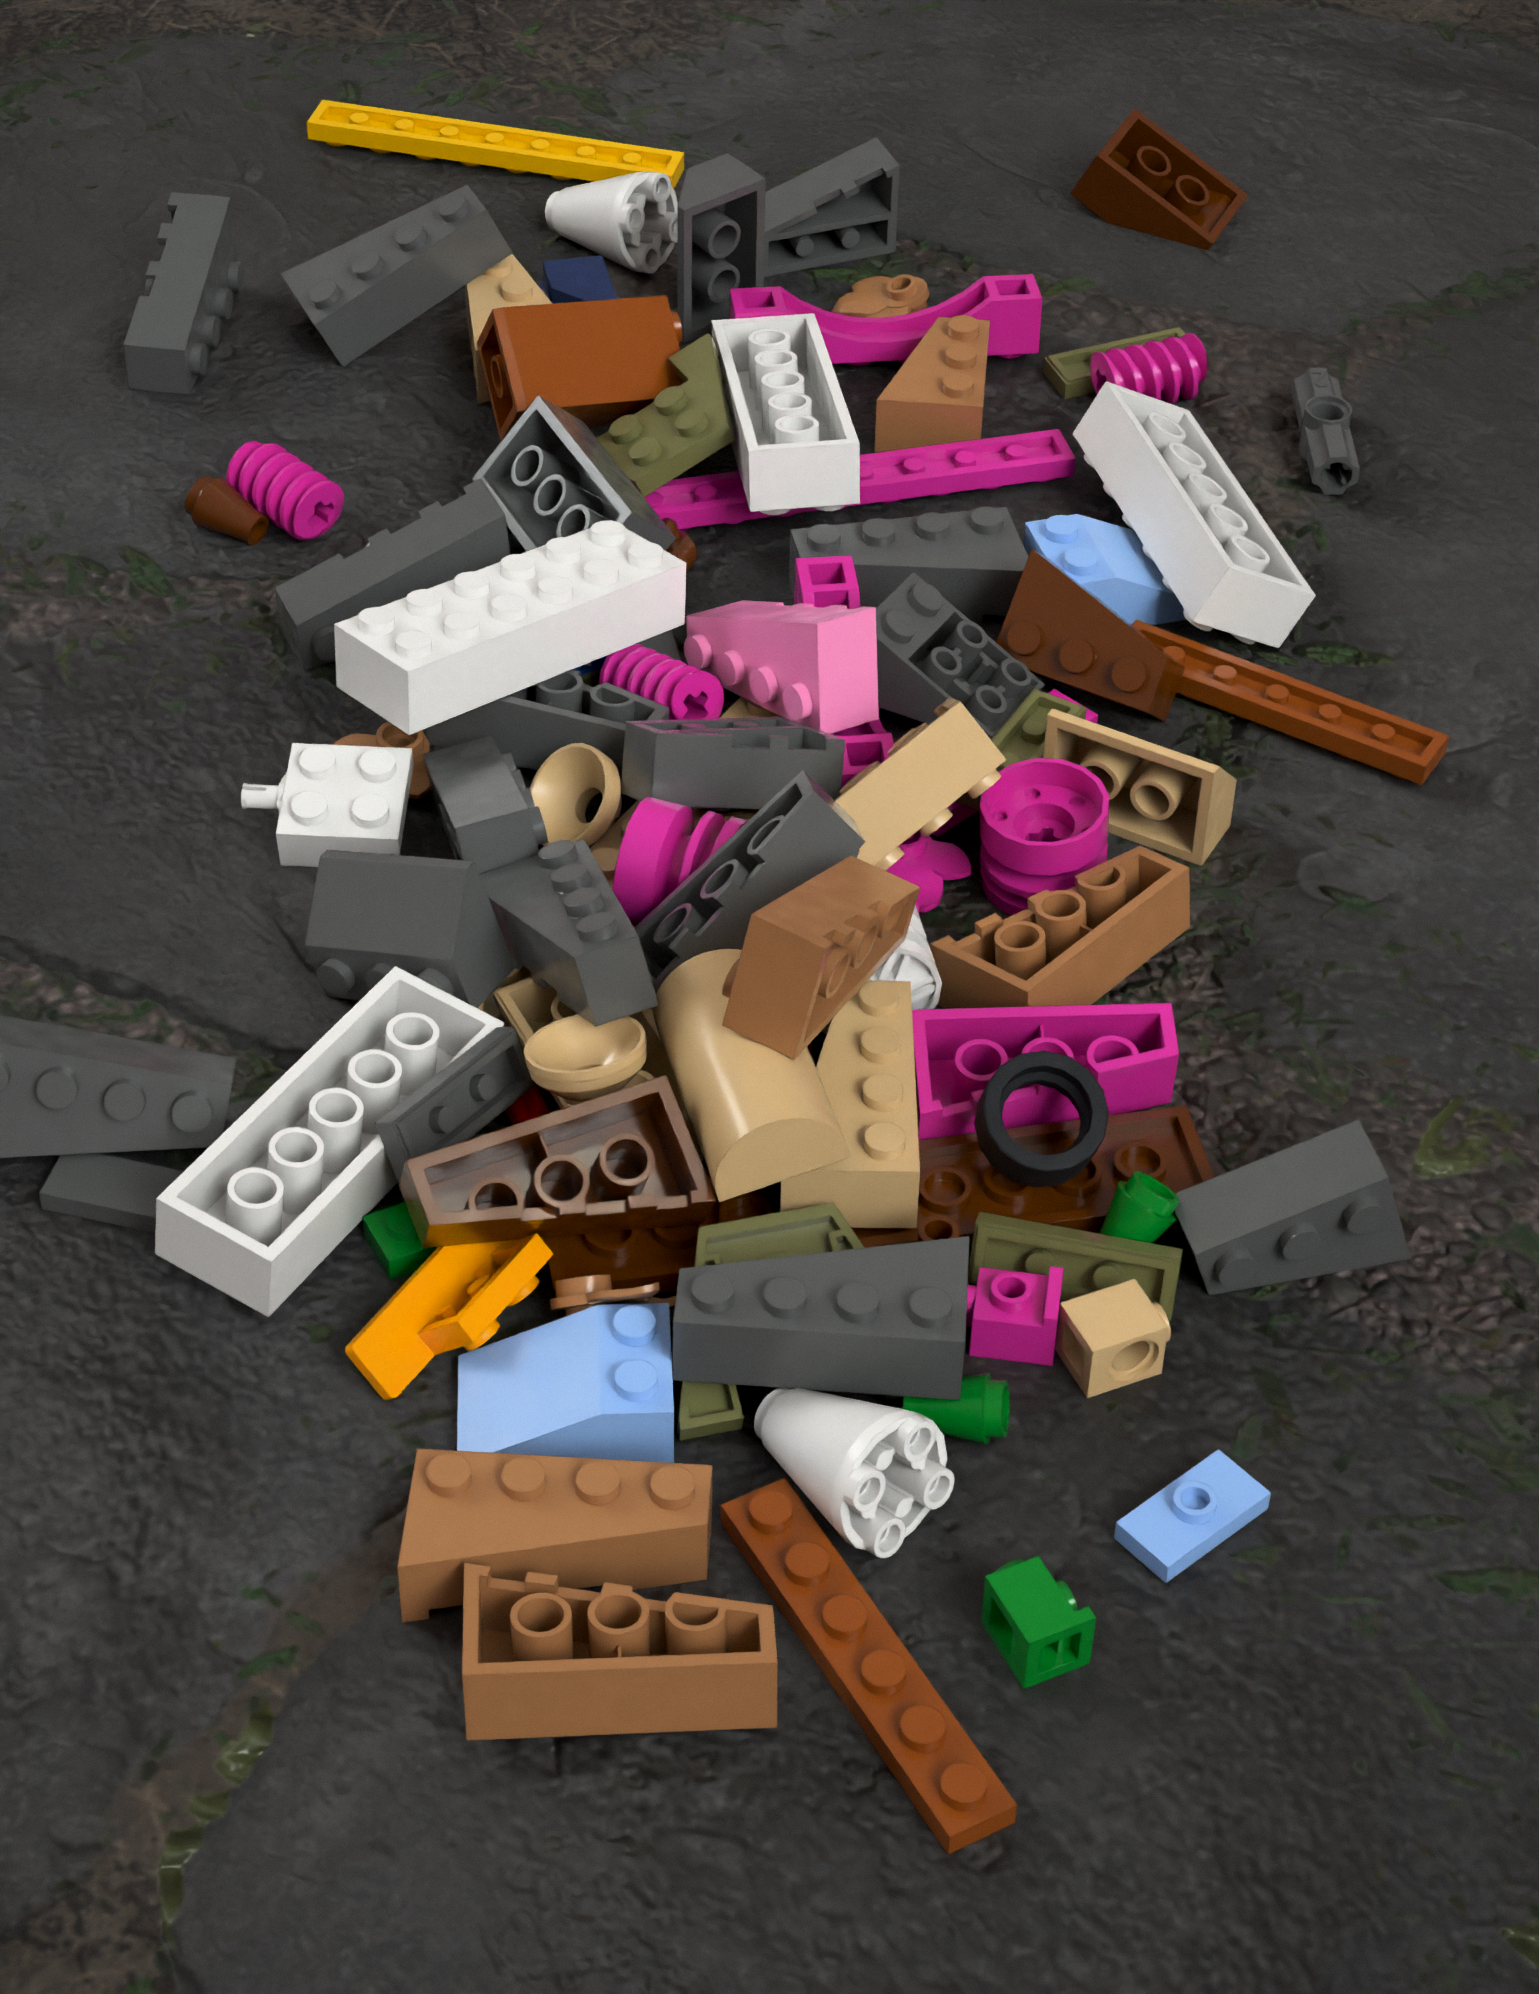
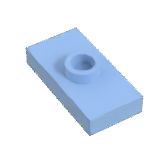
(1192, 1515)

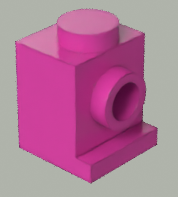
(1014, 1315)

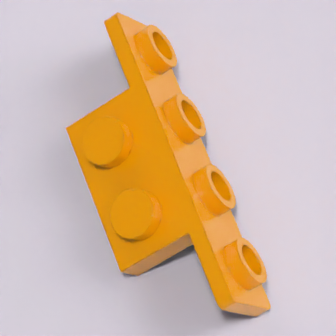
(445, 1307)

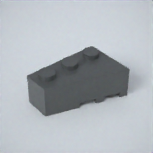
(833, 212)
(1293, 1215)

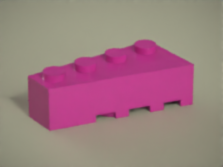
(959, 1050)

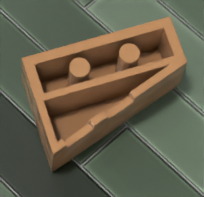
(937, 389)

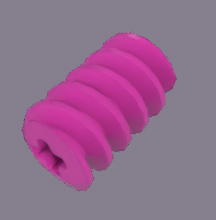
(1155, 368)
(285, 489)
(665, 681)

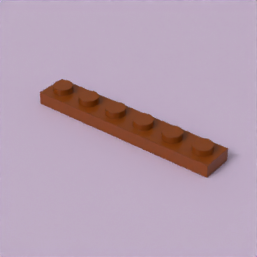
(1302, 709)
(869, 1667)

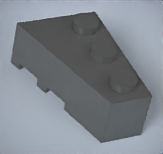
(726, 760)

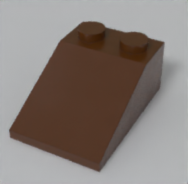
(1158, 186)

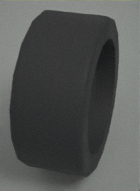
(1067, 1078)

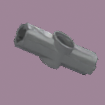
(1325, 431)

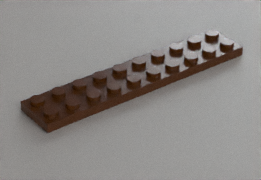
(952, 1183)

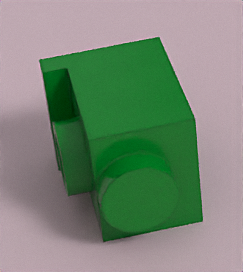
(1036, 1622)

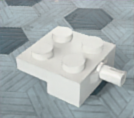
(337, 801)

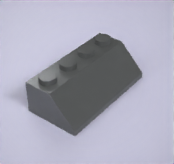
(561, 481)

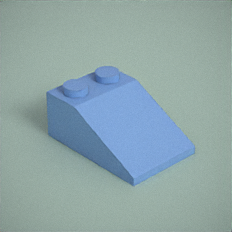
(1106, 563)
(574, 1388)

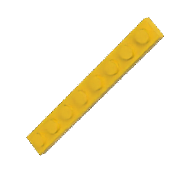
(486, 144)

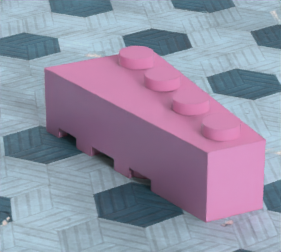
(792, 659)

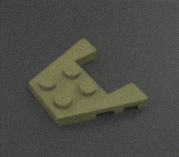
(679, 426)
(808, 1230)

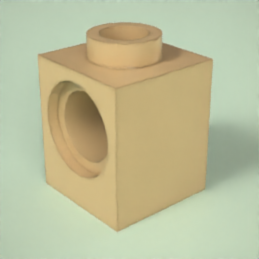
(1112, 1337)

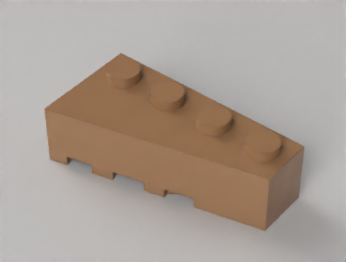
(1069, 941)
(815, 953)
(551, 1517)
(610, 1660)

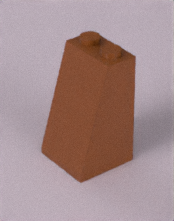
(581, 356)

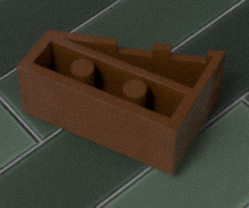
(1084, 644)

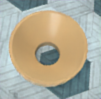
(568, 784)
(585, 1060)

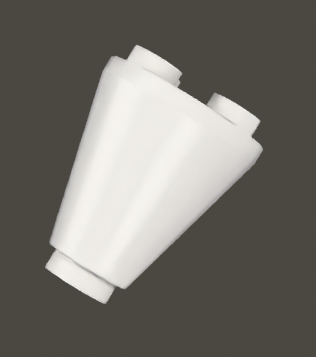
(620, 218)
(858, 1462)

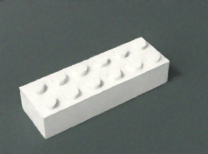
(787, 415)
(1192, 517)
(509, 625)
(308, 1151)

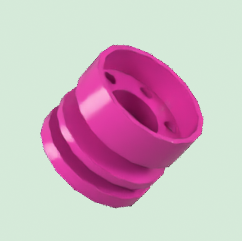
(1040, 830)
(663, 851)

